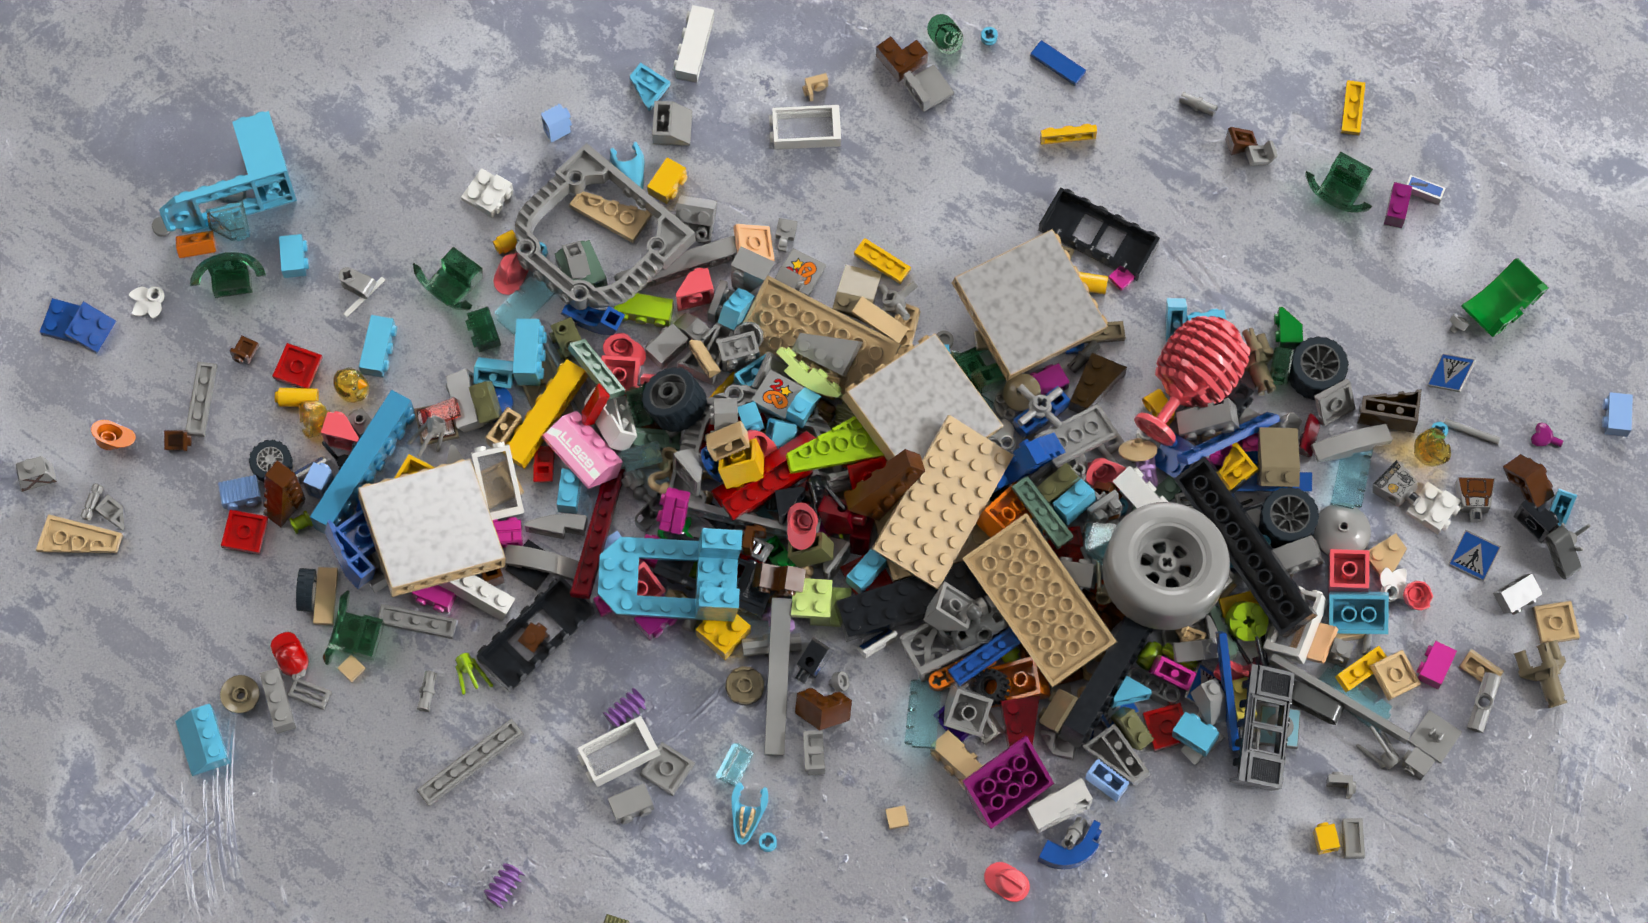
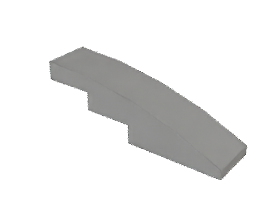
(1351, 442)

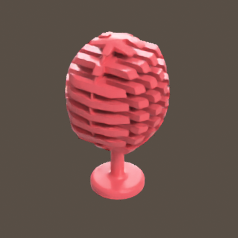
(1196, 368)

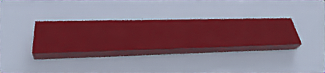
(596, 537)

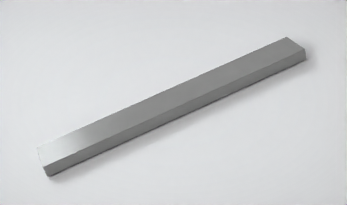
(777, 676)
(1351, 705)

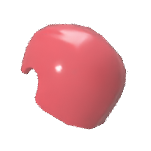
(1417, 595)

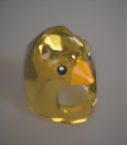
(348, 383)

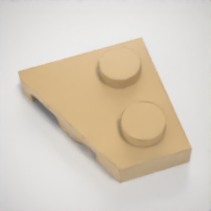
(1387, 554)

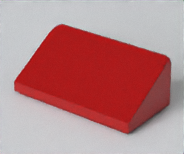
(594, 405)

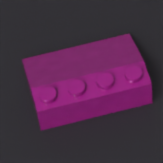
(1007, 783)

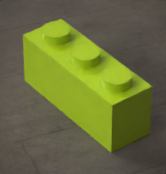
(647, 309)

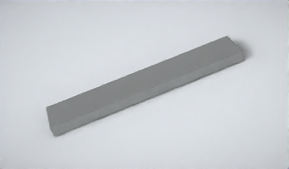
(470, 762)

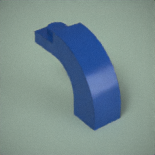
(594, 320)
(1062, 858)

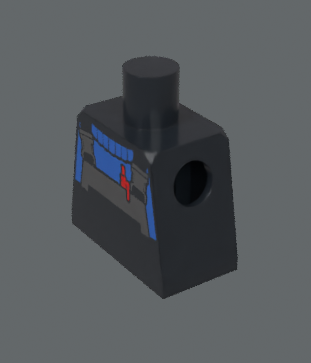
(815, 652)

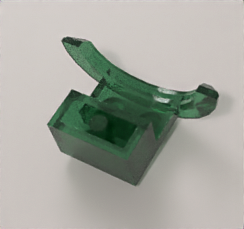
(1343, 184)
(228, 273)
(452, 280)
(982, 377)
(353, 633)

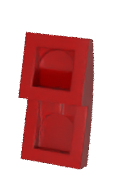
(543, 464)

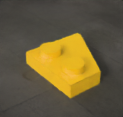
(1237, 466)

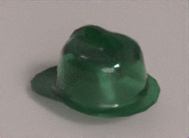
(945, 34)

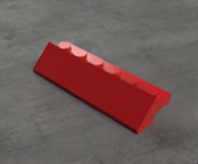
(775, 477)

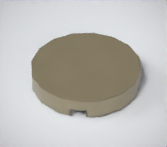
(744, 685)

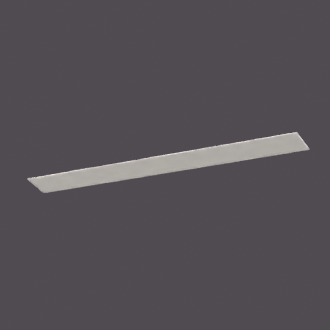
(361, 300)

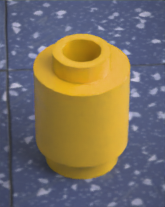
(505, 242)

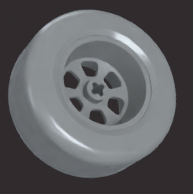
(1177, 528)

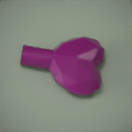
(1545, 436)

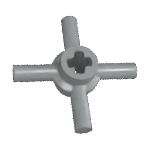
(895, 301)
(1040, 406)

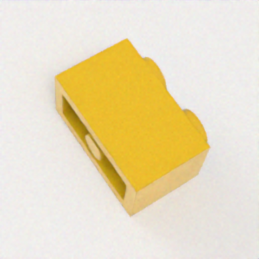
(667, 180)

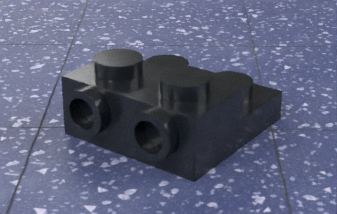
(1536, 522)

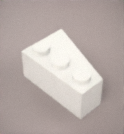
(616, 423)
(1059, 806)

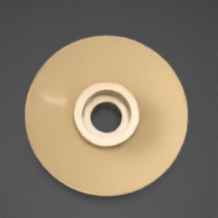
(1137, 450)

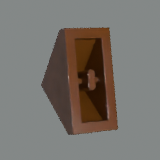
(1239, 139)

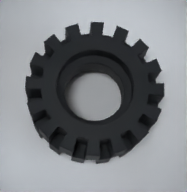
(1001, 690)

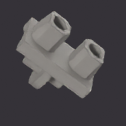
(1102, 504)

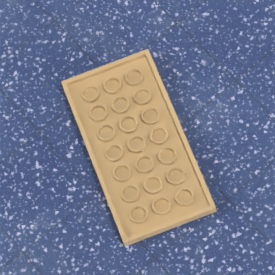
(788, 312)
(943, 503)
(1039, 600)

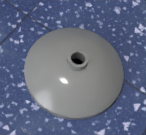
(1330, 534)

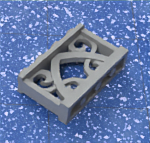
(931, 663)

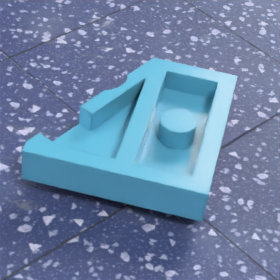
(648, 85)

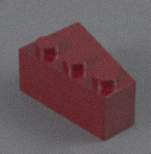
(1019, 718)

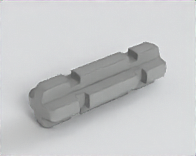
(91, 502)

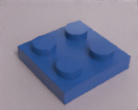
(58, 319)
(89, 327)
(1166, 457)

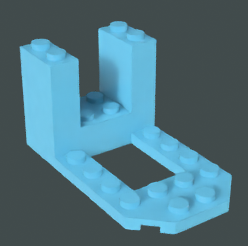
(266, 176)
(715, 581)

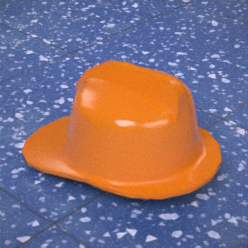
(111, 435)

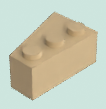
(955, 757)

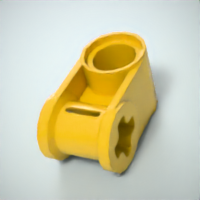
(1155, 402)

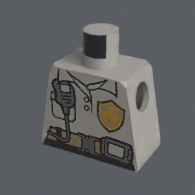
(1397, 485)

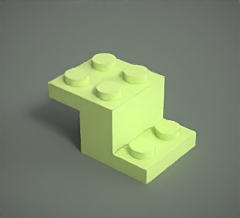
(818, 602)

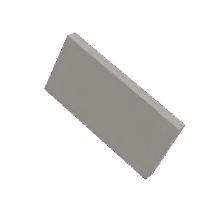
(1081, 434)

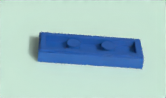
(1058, 62)

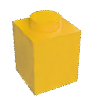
(1326, 838)

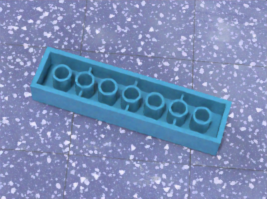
(364, 461)

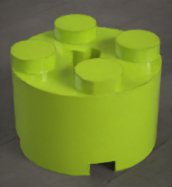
(1238, 613)

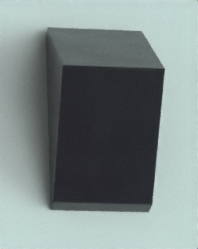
(785, 499)

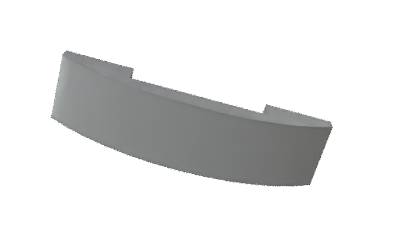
(541, 560)

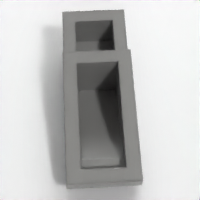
(558, 525)

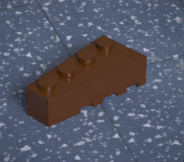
(885, 486)
(282, 494)

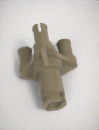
(1259, 358)
(1546, 673)

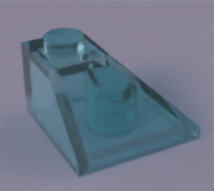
(229, 221)
(1097, 539)

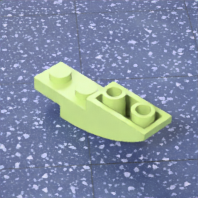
(814, 380)

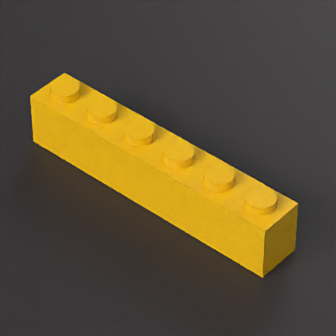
(546, 412)

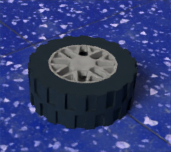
(265, 456)
(306, 589)

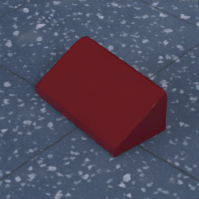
(1309, 435)

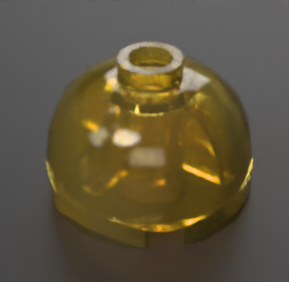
(312, 415)
(1431, 448)

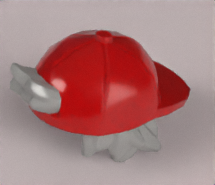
(290, 655)

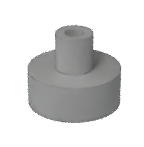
(1458, 323)
(839, 681)

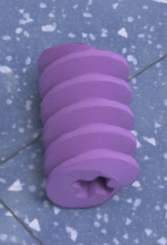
(625, 709)
(503, 884)

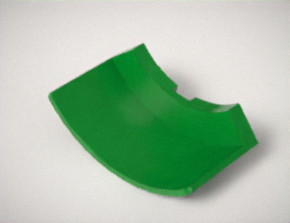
(1505, 298)

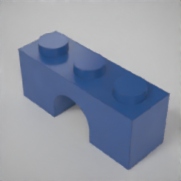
(1059, 405)

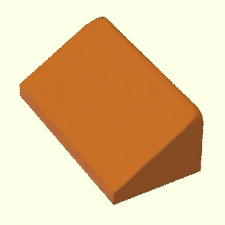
(195, 244)

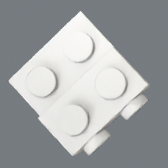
(488, 193)
(1434, 508)

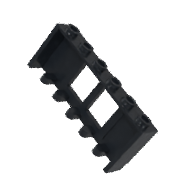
(1068, 211)
(679, 571)
(506, 662)
(1255, 766)

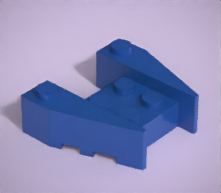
(1030, 457)
(352, 546)

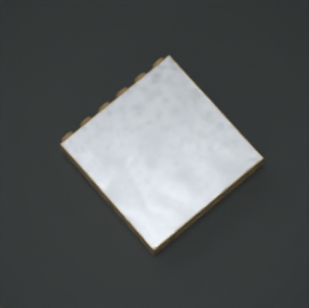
(1030, 304)
(913, 395)
(431, 527)

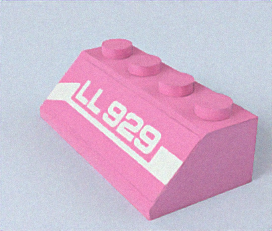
(583, 450)

